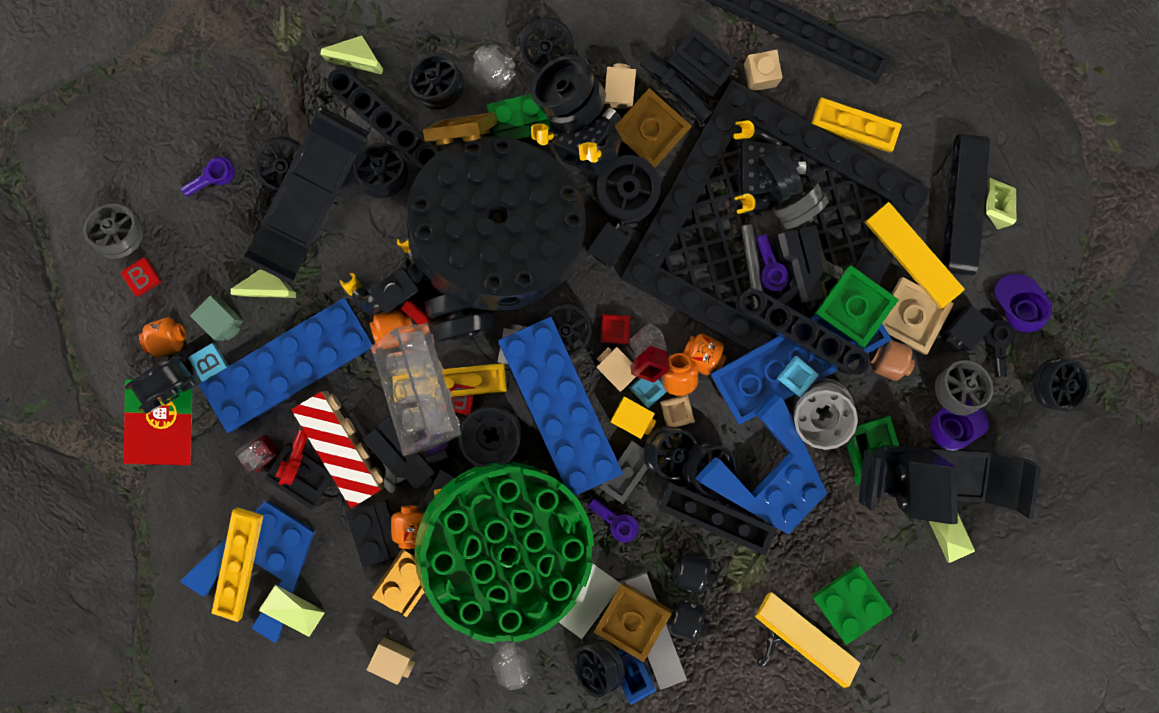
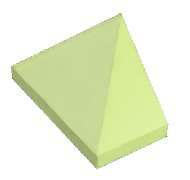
(353, 54)
(1001, 203)
(263, 285)
(952, 540)
(292, 610)

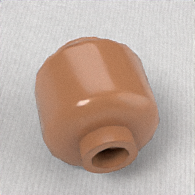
(892, 360)

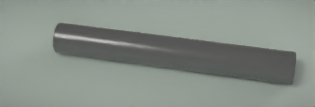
(752, 259)

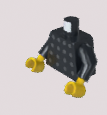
(587, 147)
(750, 190)
(390, 288)

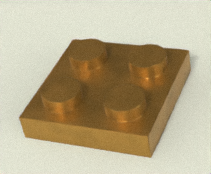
(467, 127)
(651, 128)
(633, 621)

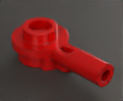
(289, 469)

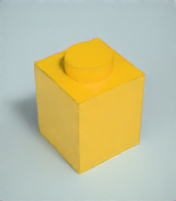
(633, 418)

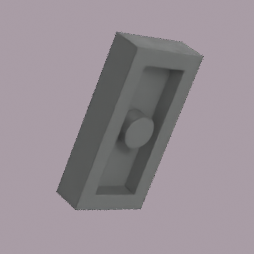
(633, 469)

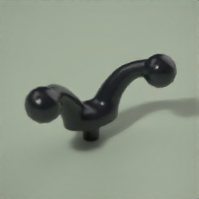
(771, 642)

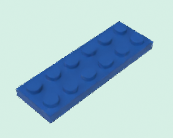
(286, 365)
(751, 379)
(560, 406)

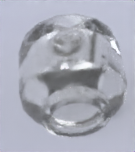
(493, 66)
(512, 666)

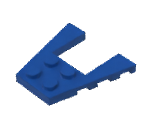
(788, 490)
(280, 550)

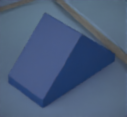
(637, 678)

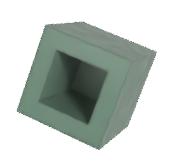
(217, 319)

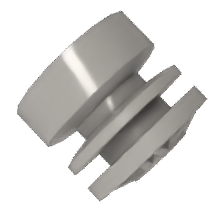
(830, 427)

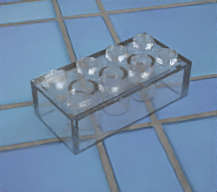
(415, 389)

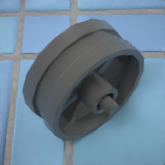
(801, 206)
(107, 218)
(977, 382)

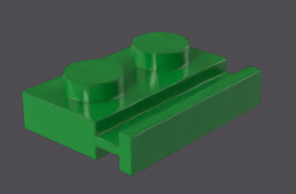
(516, 117)

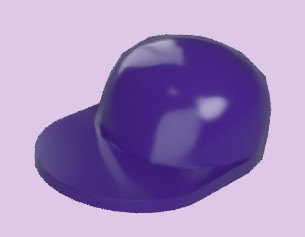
(1024, 302)
(958, 431)

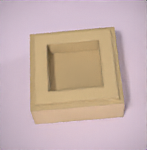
(677, 411)

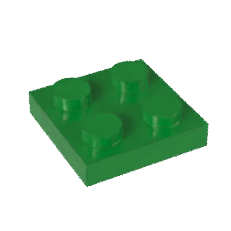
(856, 306)
(852, 604)

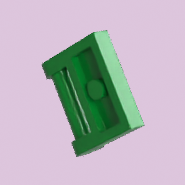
(876, 433)

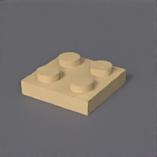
(915, 317)

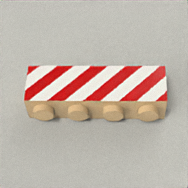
(339, 448)

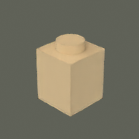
(763, 70)
(620, 87)
(615, 368)
(391, 661)

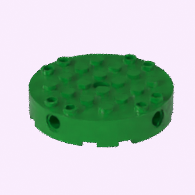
(463, 545)

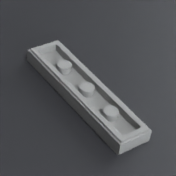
(663, 654)

